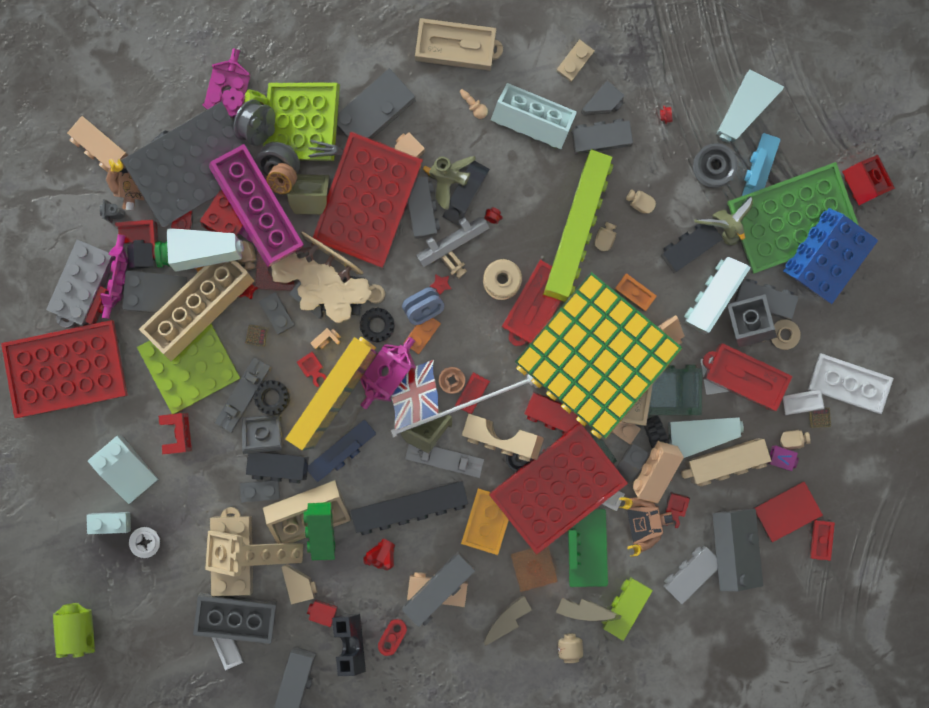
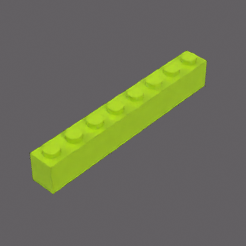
(578, 225)

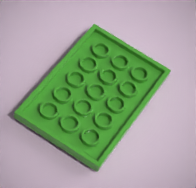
(787, 213)

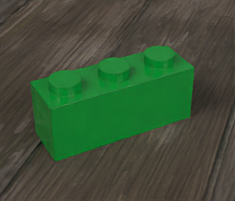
(320, 531)

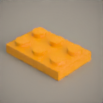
(485, 524)

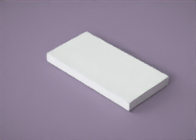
(850, 383)

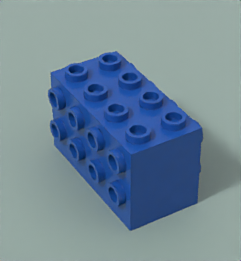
(830, 255)

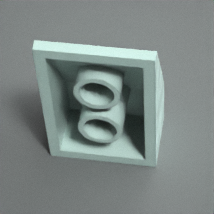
(123, 469)

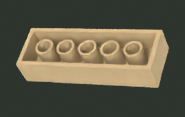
(196, 306)

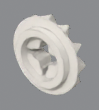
(137, 537)

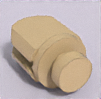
(641, 201)
(605, 237)
(248, 256)
(460, 272)
(794, 439)

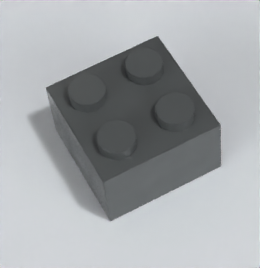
(752, 320)

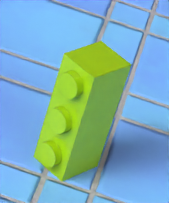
(628, 606)

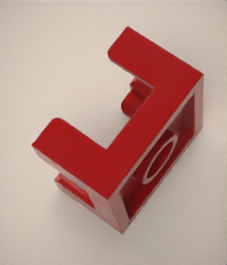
(181, 432)

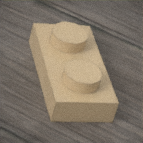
(575, 60)

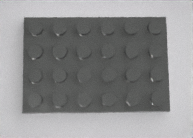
(175, 167)

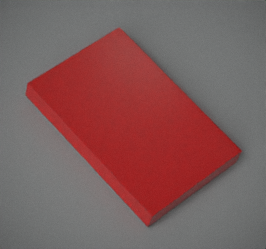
(787, 511)

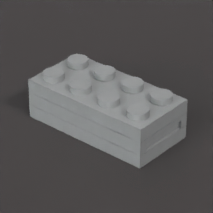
(79, 282)

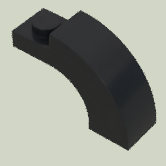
(465, 194)

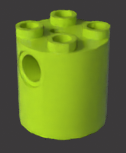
(73, 631)

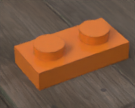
(635, 292)
(422, 334)

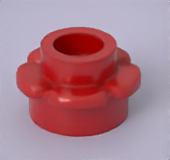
(666, 114)
(493, 215)

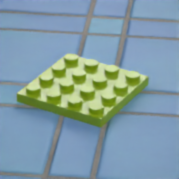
(303, 115)
(193, 373)

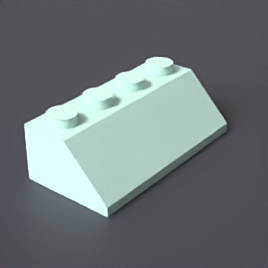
(533, 116)
(716, 295)

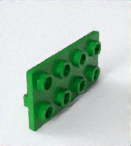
(588, 551)

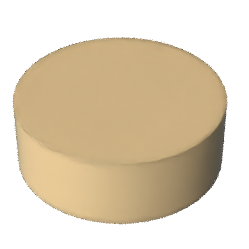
(377, 295)

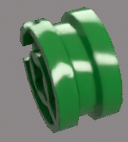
(161, 254)

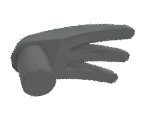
(329, 149)

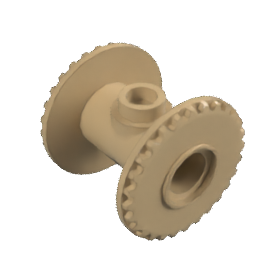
(502, 268)

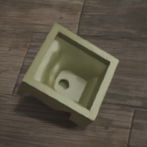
(309, 194)
(427, 434)

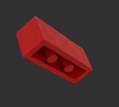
(550, 413)

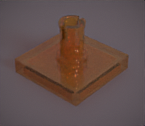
(533, 569)

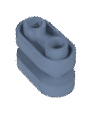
(423, 306)

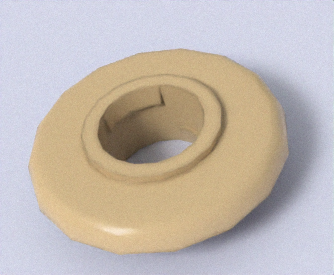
(794, 338)

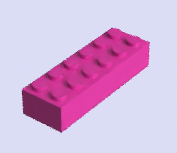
(255, 205)

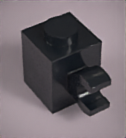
(140, 255)

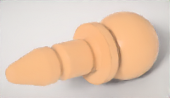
(479, 110)

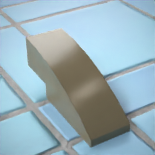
(586, 611)
(507, 620)

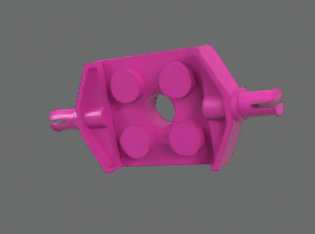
(226, 75)
(115, 285)
(399, 363)

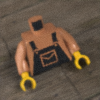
(645, 523)

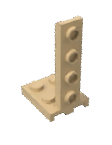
(228, 554)

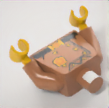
(122, 184)

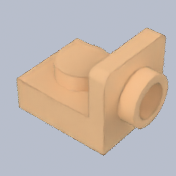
(322, 340)
(626, 431)

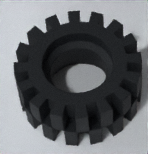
(377, 313)
(263, 389)
(655, 431)

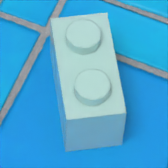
(108, 523)

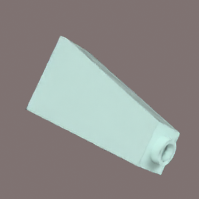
(750, 100)
(201, 248)
(703, 434)

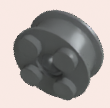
(254, 122)
(276, 153)
(702, 165)

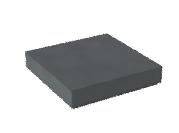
(261, 434)

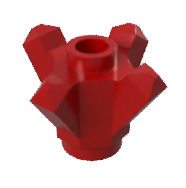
(381, 555)

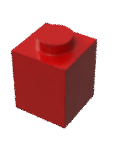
(322, 612)

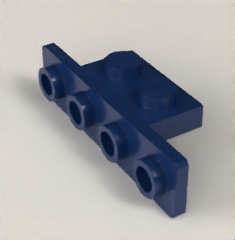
(341, 450)

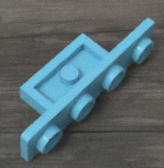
(761, 164)

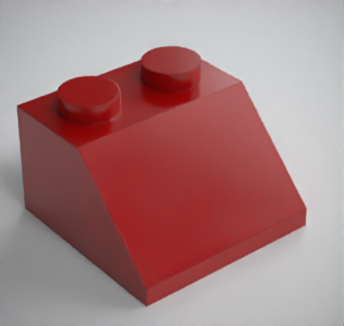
(868, 179)

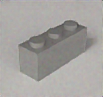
(691, 574)

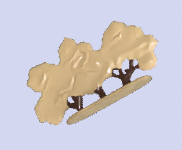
(321, 283)

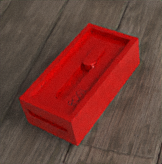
(532, 308)
(746, 376)

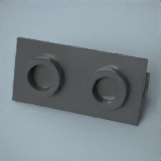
(111, 211)

